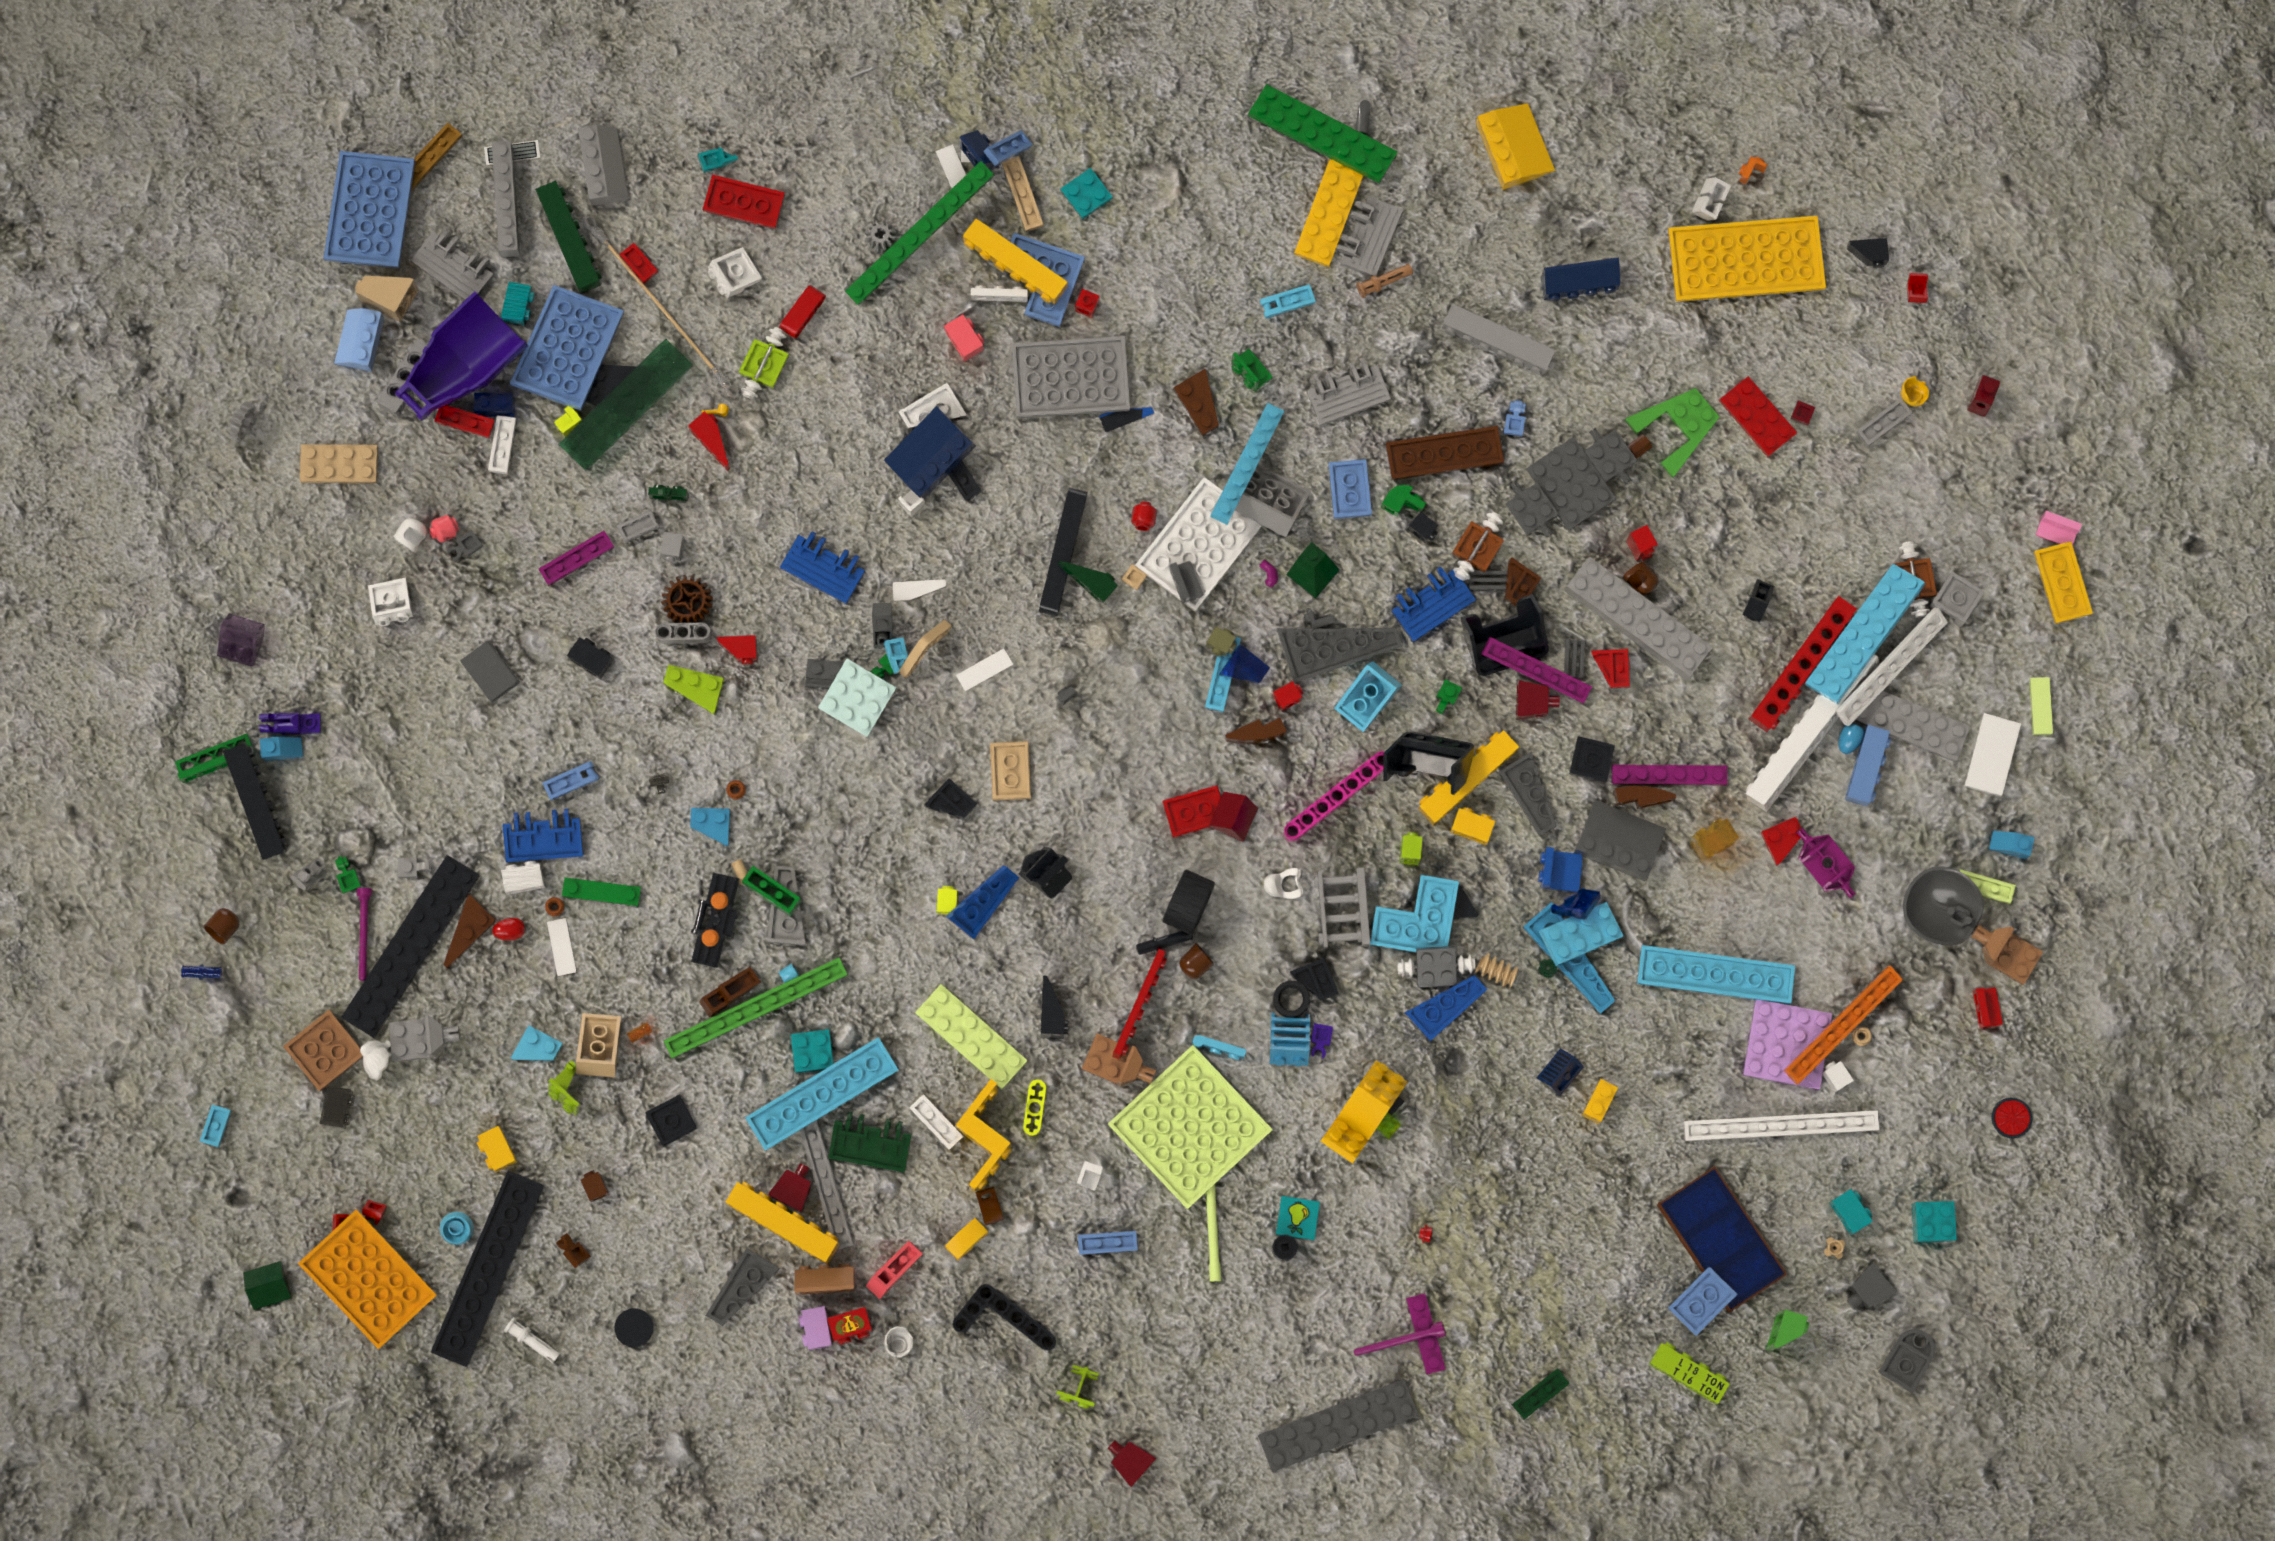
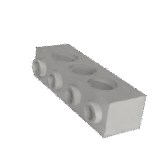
(384, 399)

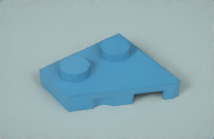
(712, 823)

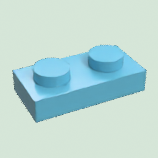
(215, 1125)

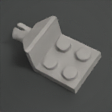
(419, 1038)

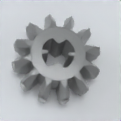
(873, 238)

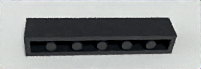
(254, 801)

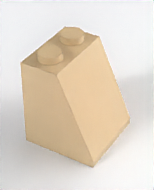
(387, 294)

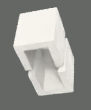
(1713, 191)

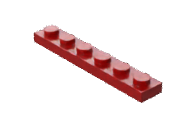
(1137, 1011)

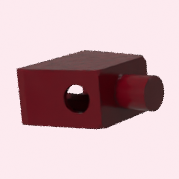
(1984, 393)
(1533, 700)
(792, 1188)
(1130, 1461)

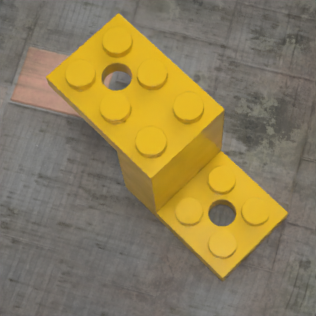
(1364, 1111)
(984, 1136)

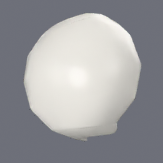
(898, 1342)

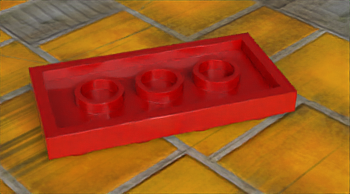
(743, 201)
(1757, 416)

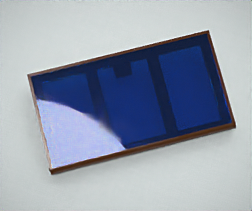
(1721, 1236)

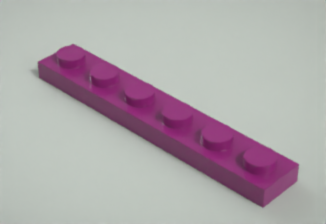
(1536, 670)
(1669, 775)

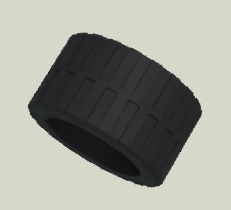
(1188, 902)

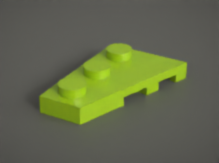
(695, 685)

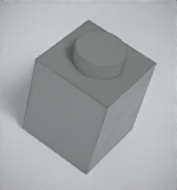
(672, 546)

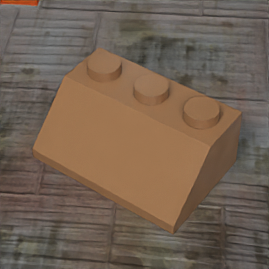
(824, 1279)

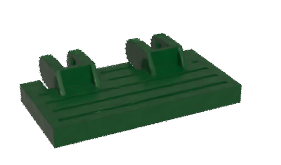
(870, 1147)

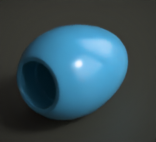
(1850, 738)

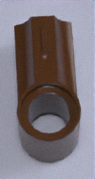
(1640, 446)

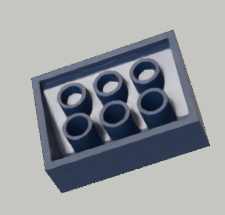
(929, 453)

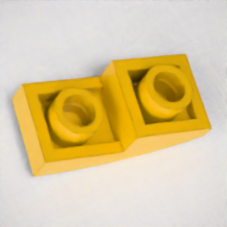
(966, 1239)

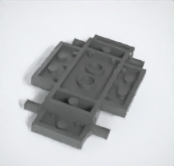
(1571, 483)

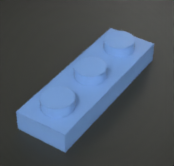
(1008, 148)
(1107, 1242)

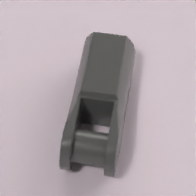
(1363, 117)

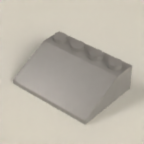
(1272, 500)

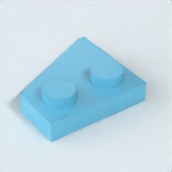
(536, 1046)

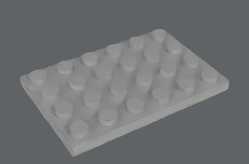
(1070, 377)

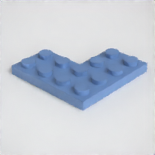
(1061, 262)

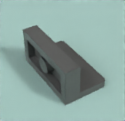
(1185, 581)

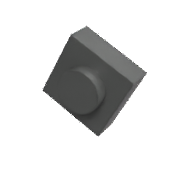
(1065, 695)

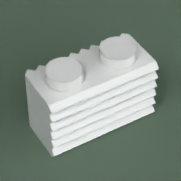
(522, 878)

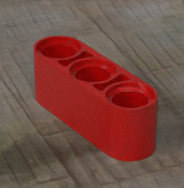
(802, 311)

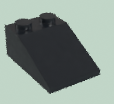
(1052, 1016)

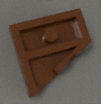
(1519, 581)

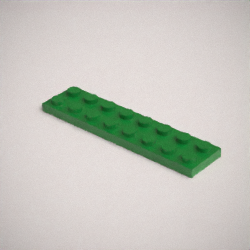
(1322, 133)

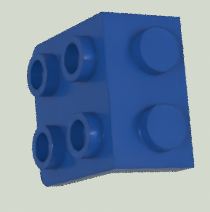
(1560, 870)

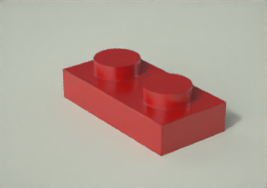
(638, 263)

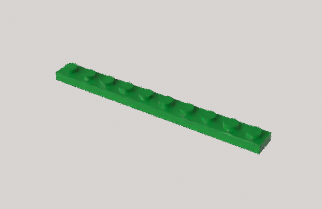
(919, 233)

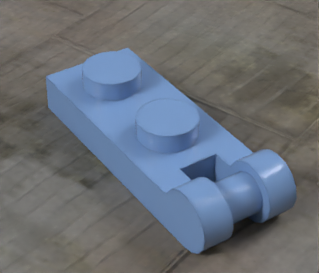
(570, 781)

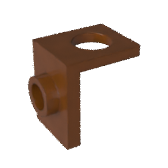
(989, 1206)

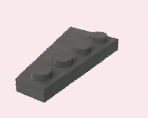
(1526, 787)
(744, 1281)

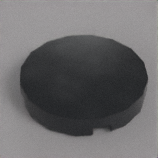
(634, 1327)

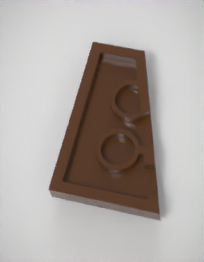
(1198, 401)

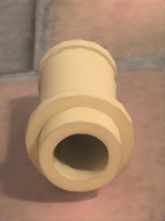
(739, 870)

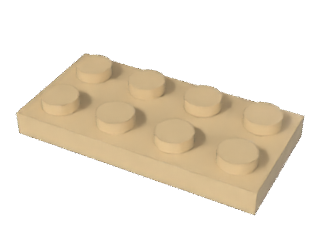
(338, 463)

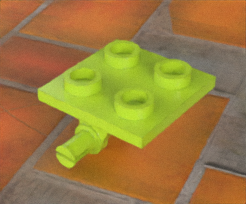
(559, 1086)
(1084, 1372)

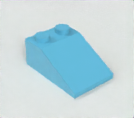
(1368, 696)

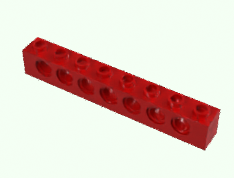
(1760, 716)

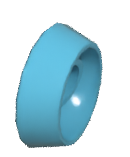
(456, 1228)

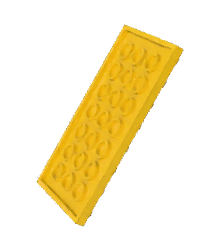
(1746, 258)

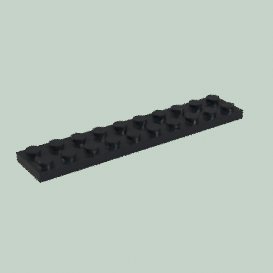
(410, 946)
(487, 1268)

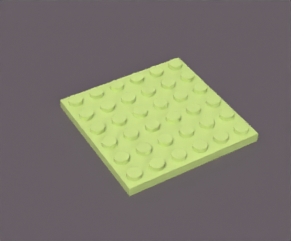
(1179, 1117)

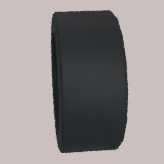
(1288, 1013)

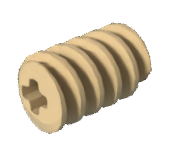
(1497, 970)

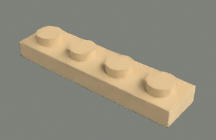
(1022, 194)

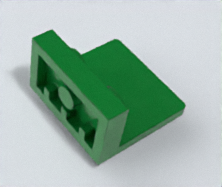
(1251, 370)

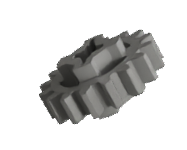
(242, 421)

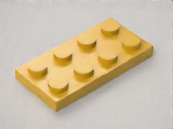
(2063, 582)

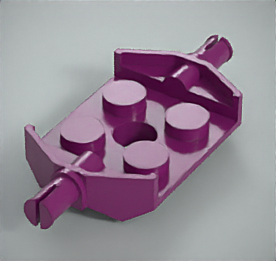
(1812, 855)

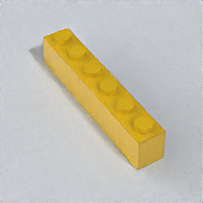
(1014, 261)
(1484, 763)

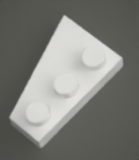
(941, 397)

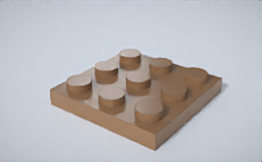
(324, 1050)

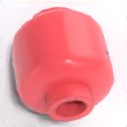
(444, 528)

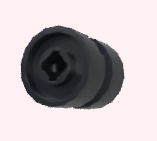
(1284, 1248)

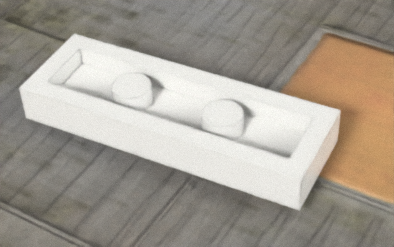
(999, 293)
(502, 444)
(936, 1122)

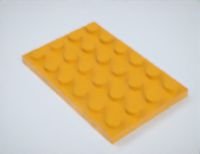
(367, 1279)

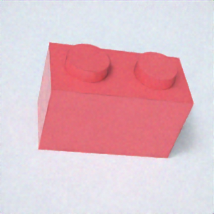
(964, 337)

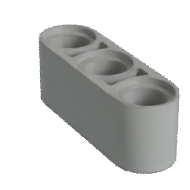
(675, 628)

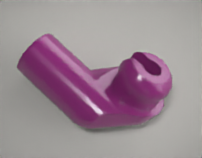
(1272, 573)

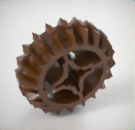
(680, 585)

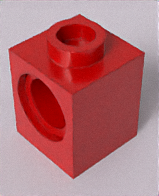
(1087, 303)
(1288, 695)

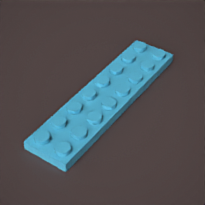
(1865, 633)
(1716, 974)
(821, 1094)

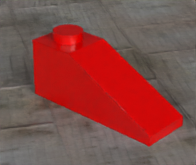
(708, 433)

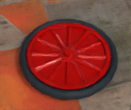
(2011, 1117)

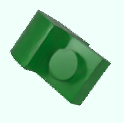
(1401, 496)

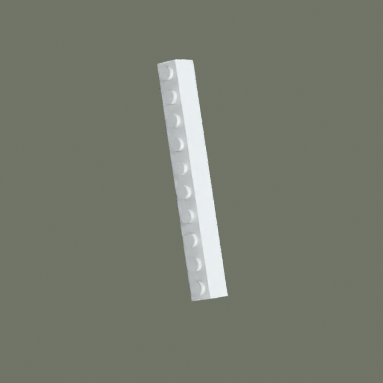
(1799, 745)

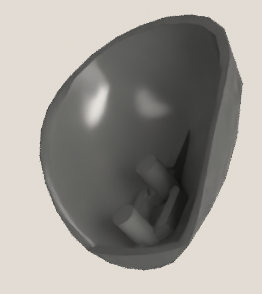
(1943, 906)

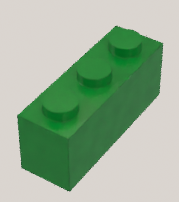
(771, 891)

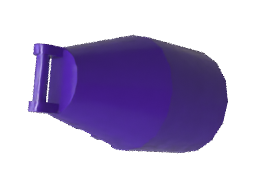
(461, 357)

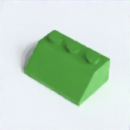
(1786, 1328)

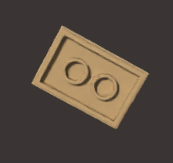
(1010, 771)

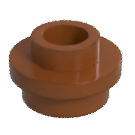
(733, 784)
(548, 906)

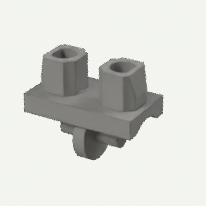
(309, 874)

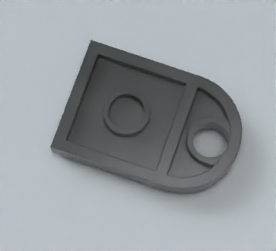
(1908, 1361)

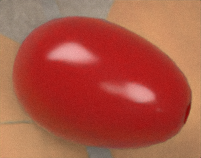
(509, 929)

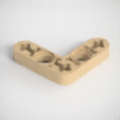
(922, 647)

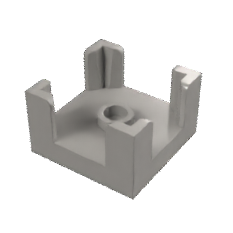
(1957, 598)

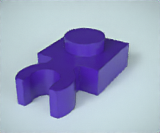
(1321, 1037)

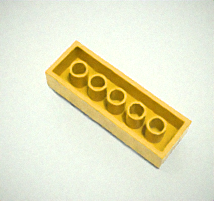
(779, 1221)

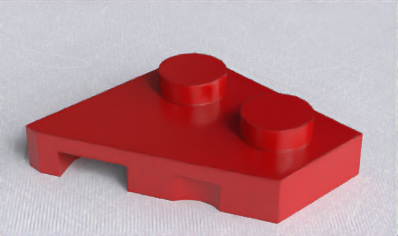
(1781, 839)

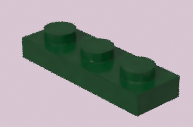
(1540, 1394)

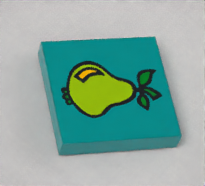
(1297, 1218)

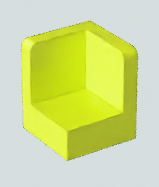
(568, 421)

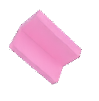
(2057, 528)

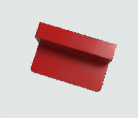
(1987, 1007)

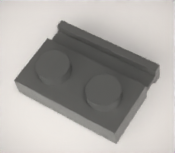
(821, 673)

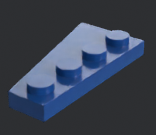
(981, 904)
(1438, 1012)

